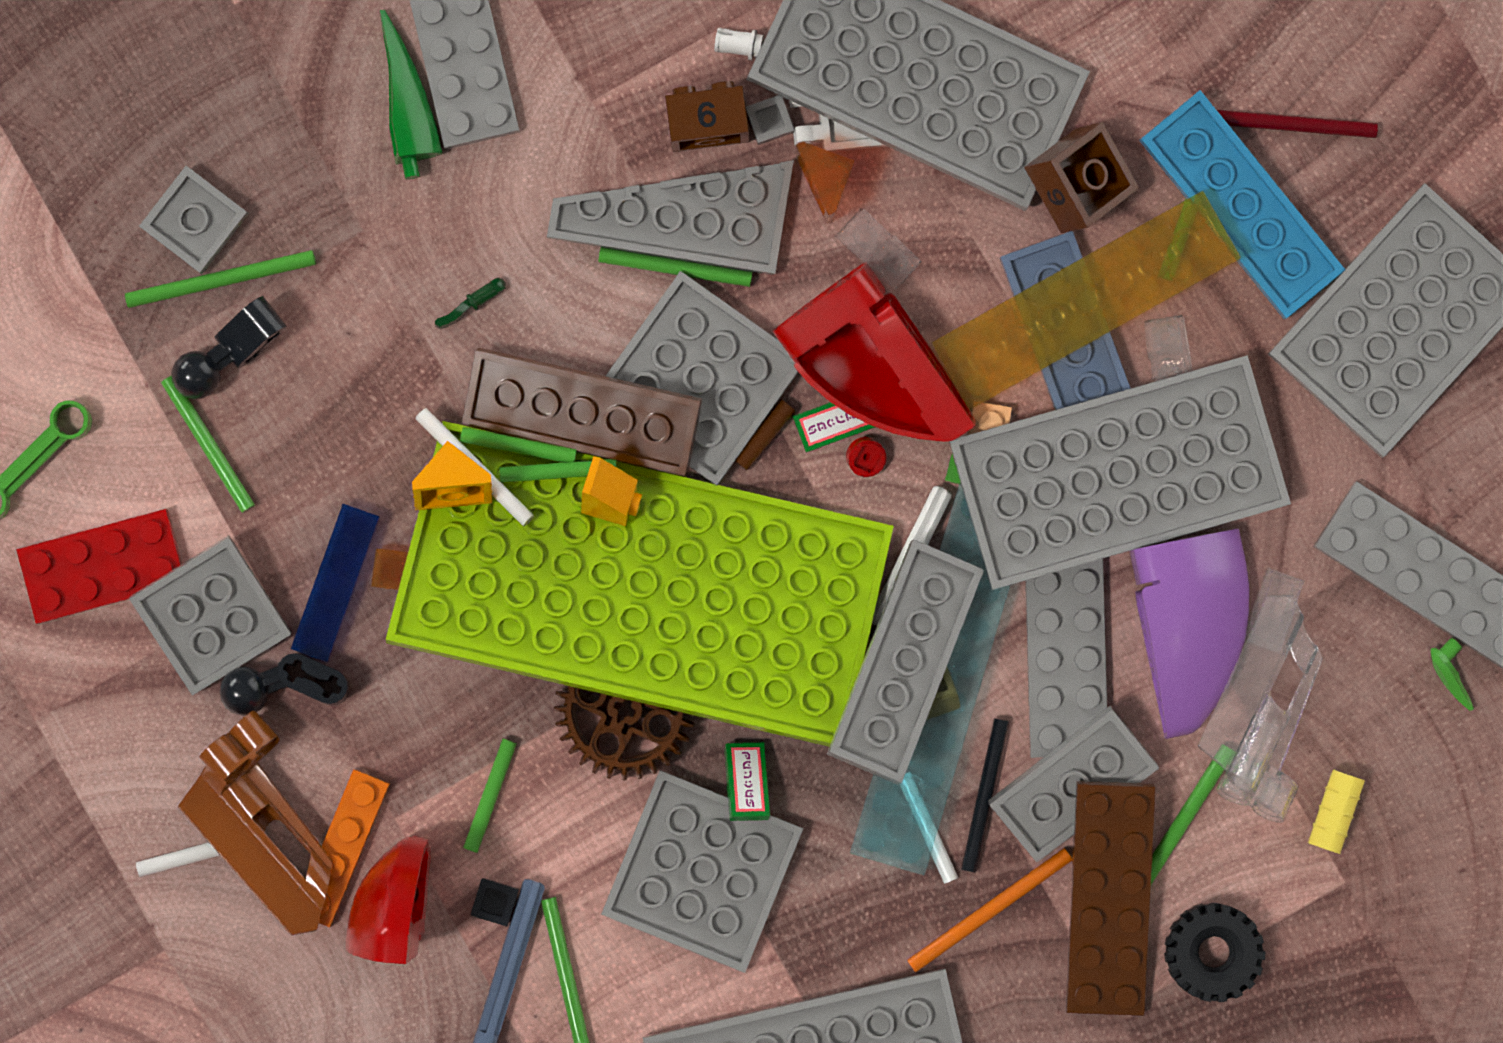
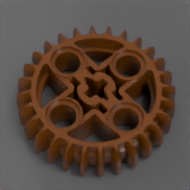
(590, 749)

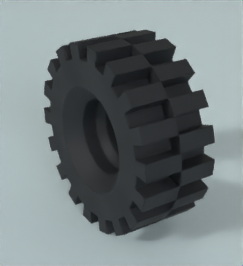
(1243, 959)

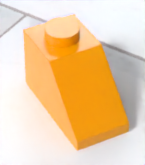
(609, 493)

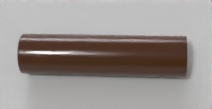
(765, 434)

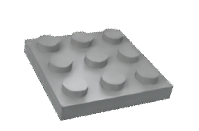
(210, 615)

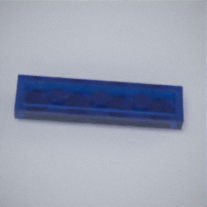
(335, 582)

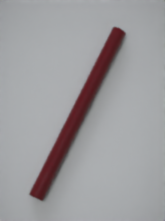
(1300, 124)

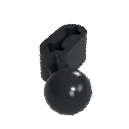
(239, 341)
(248, 689)

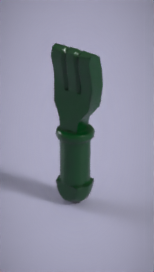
(473, 300)

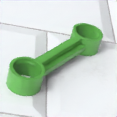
(39, 453)

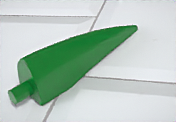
(410, 115)

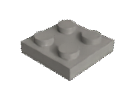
(193, 219)

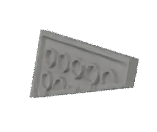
(702, 219)

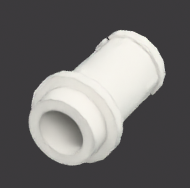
(738, 42)

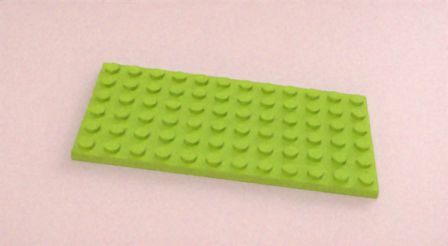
(691, 607)

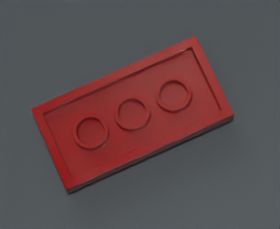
(97, 565)

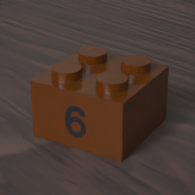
(707, 117)
(1081, 177)

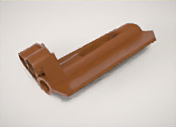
(231, 811)

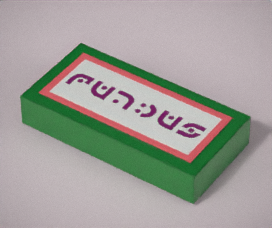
(826, 426)
(746, 781)

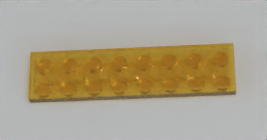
(1086, 300)

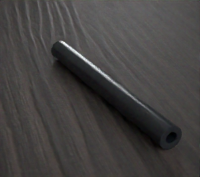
(985, 792)

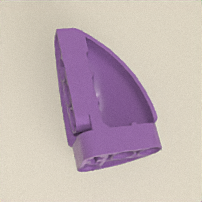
(1192, 622)

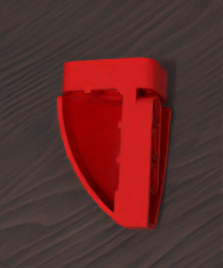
(873, 360)
(383, 916)

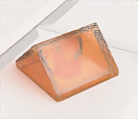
(826, 176)

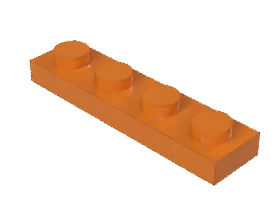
(349, 835)

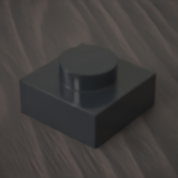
(494, 902)

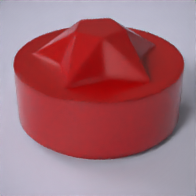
(866, 456)

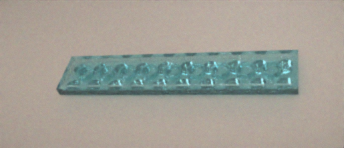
(903, 819)

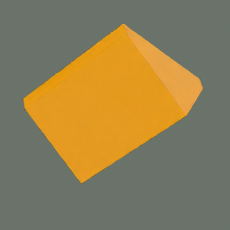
(451, 481)

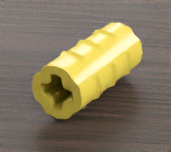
(1336, 811)

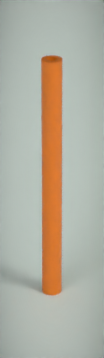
(989, 910)

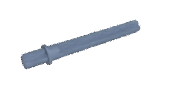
(509, 962)

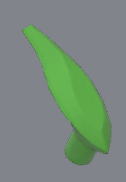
(1447, 672)

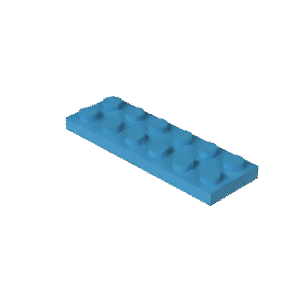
(1267, 230)

